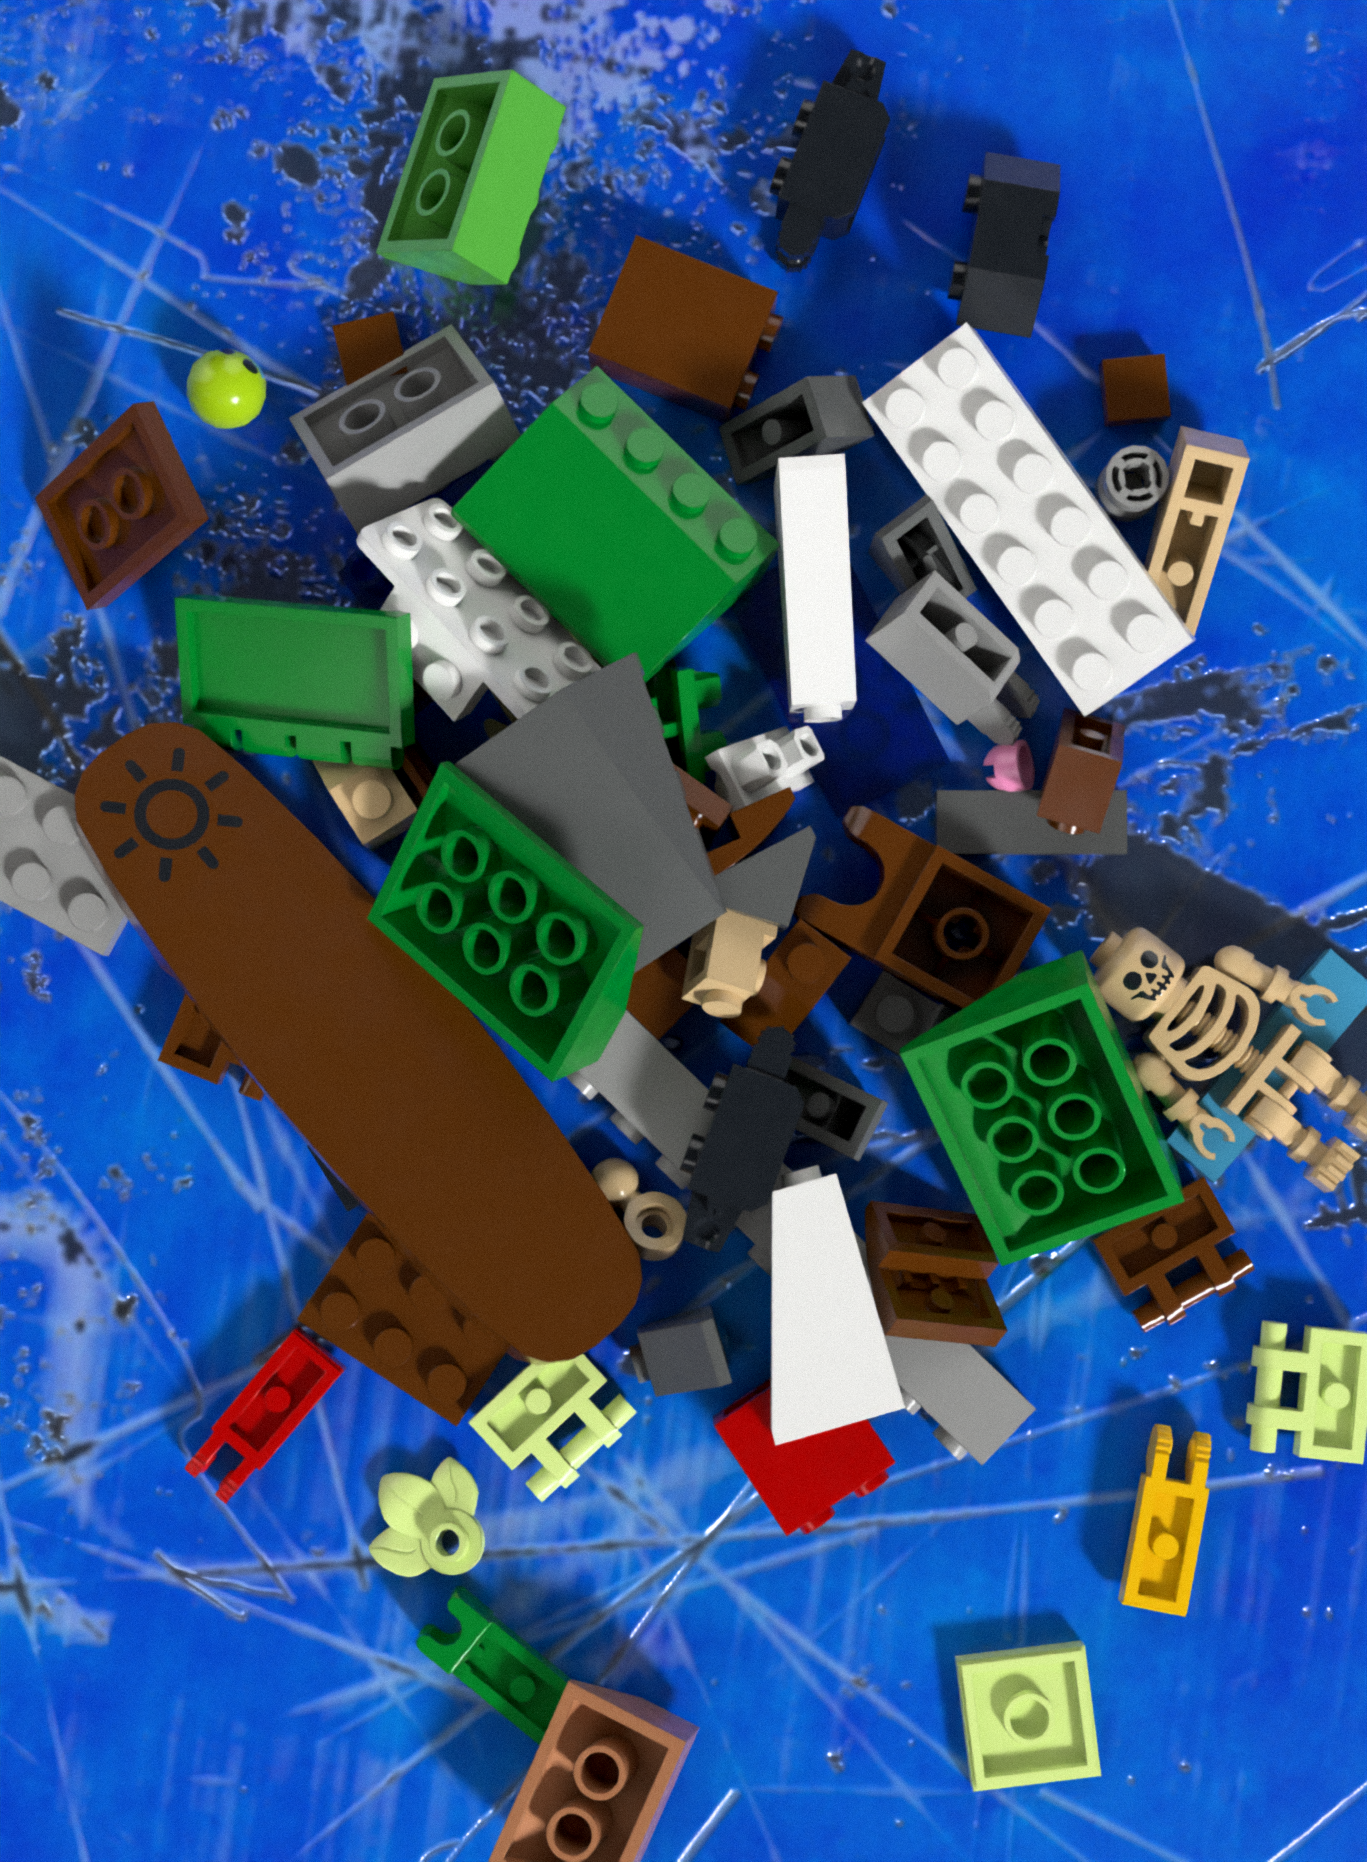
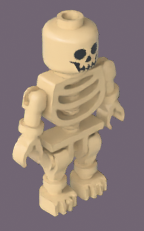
(1145, 979)

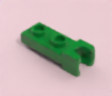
(496, 1664)

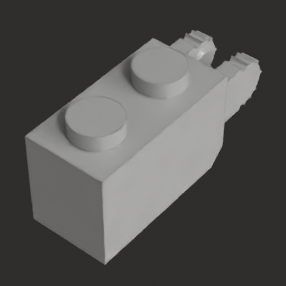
(955, 658)

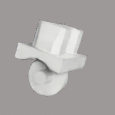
(765, 765)

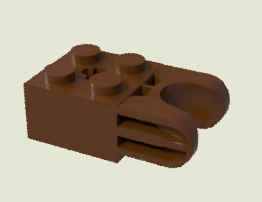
(915, 899)

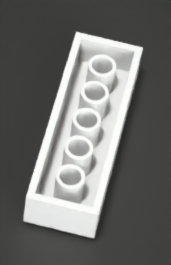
(1028, 520)

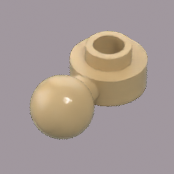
(621, 1187)

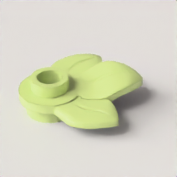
(419, 1517)

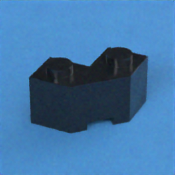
(1008, 244)

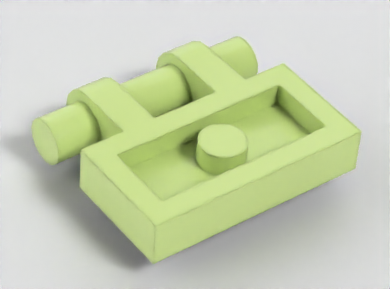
(1331, 1393)
(536, 1405)

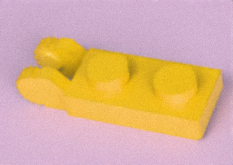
(1166, 1527)

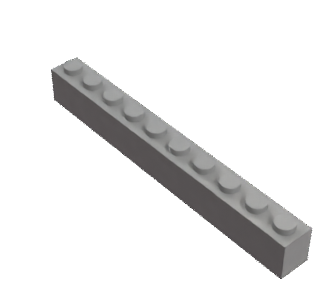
(665, 1104)

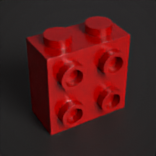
(803, 1475)

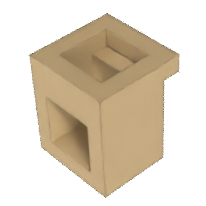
(727, 963)

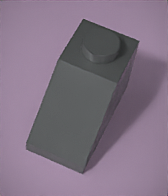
(803, 420)
(681, 1353)

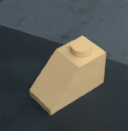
(370, 800)

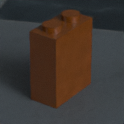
(685, 330)

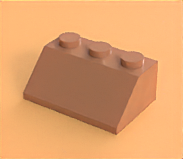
(596, 1780)

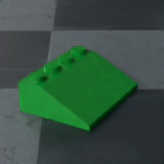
(615, 527)
(509, 927)
(1043, 1112)

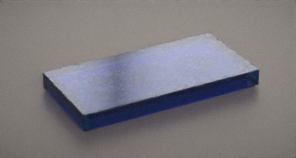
(875, 744)

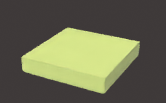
(1027, 1716)

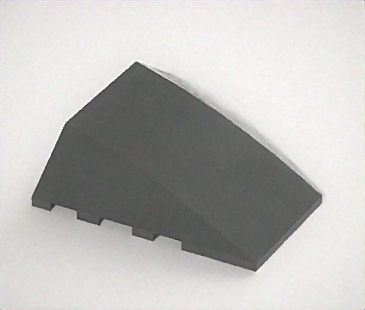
(605, 796)

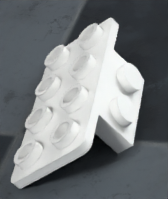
(469, 615)

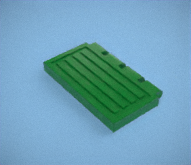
(297, 678)

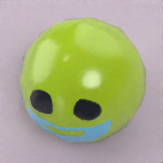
(226, 388)

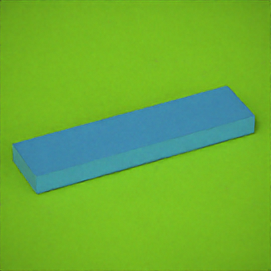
(1351, 991)

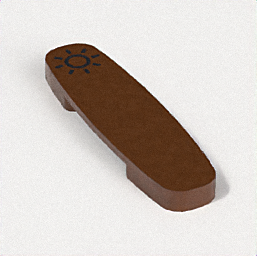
(357, 1044)

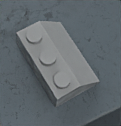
(407, 433)

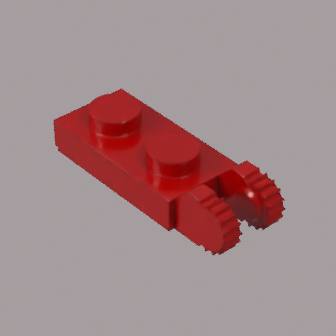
(269, 1408)

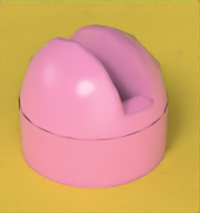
(1012, 767)

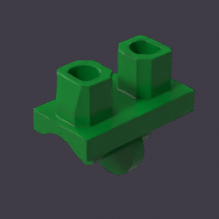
(678, 697)

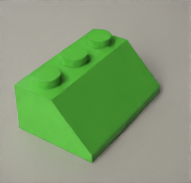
(472, 177)

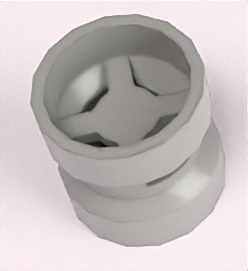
(1122, 493)

